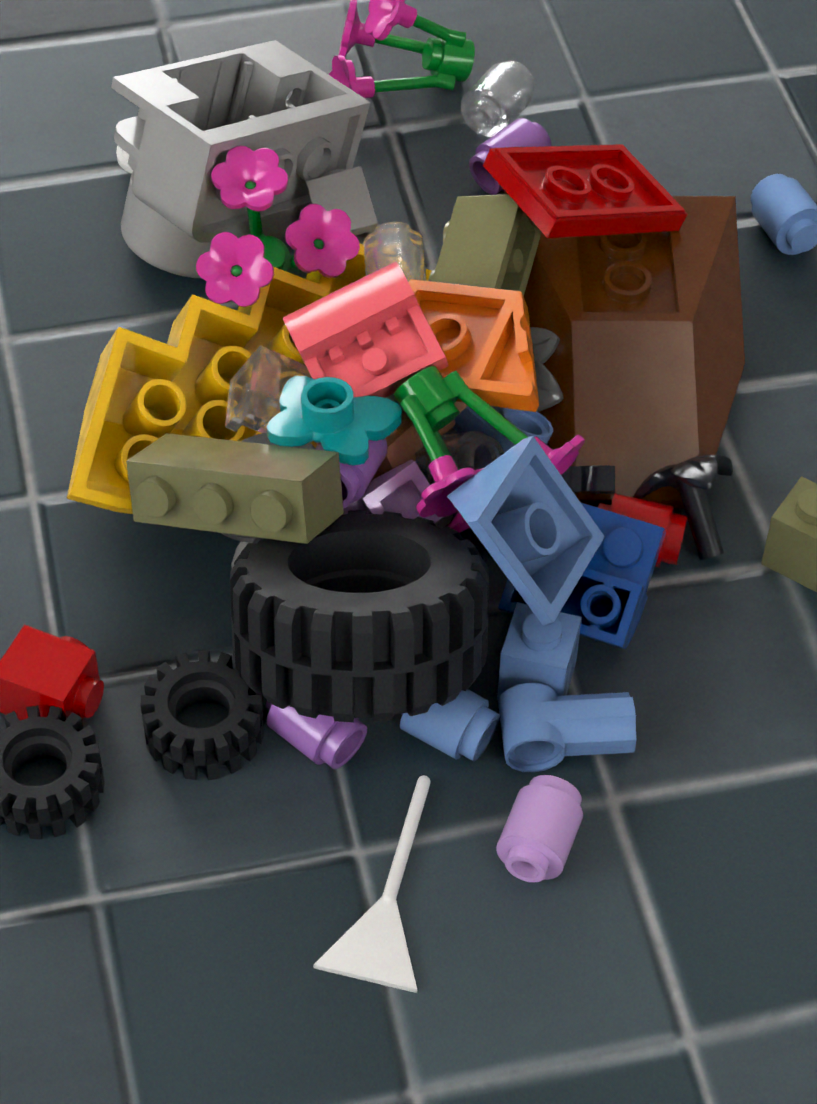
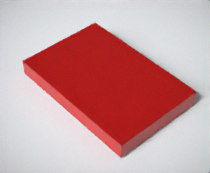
(584, 190)

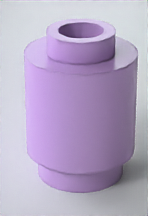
(541, 829)

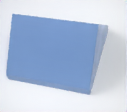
(530, 525)

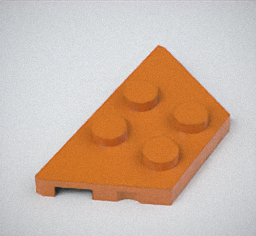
(483, 340)

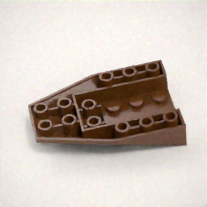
(643, 342)

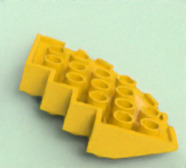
(183, 385)

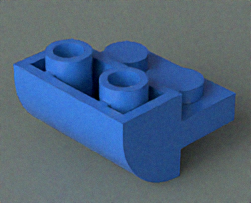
(614, 582)

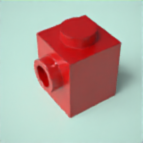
(48, 673)

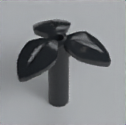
(691, 480)

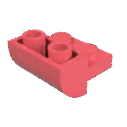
(367, 334)

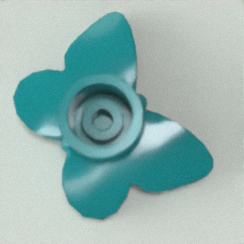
(330, 414)

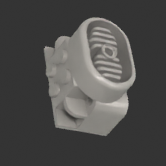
(200, 112)

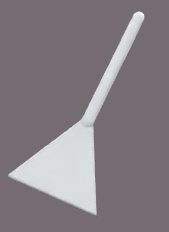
(376, 943)

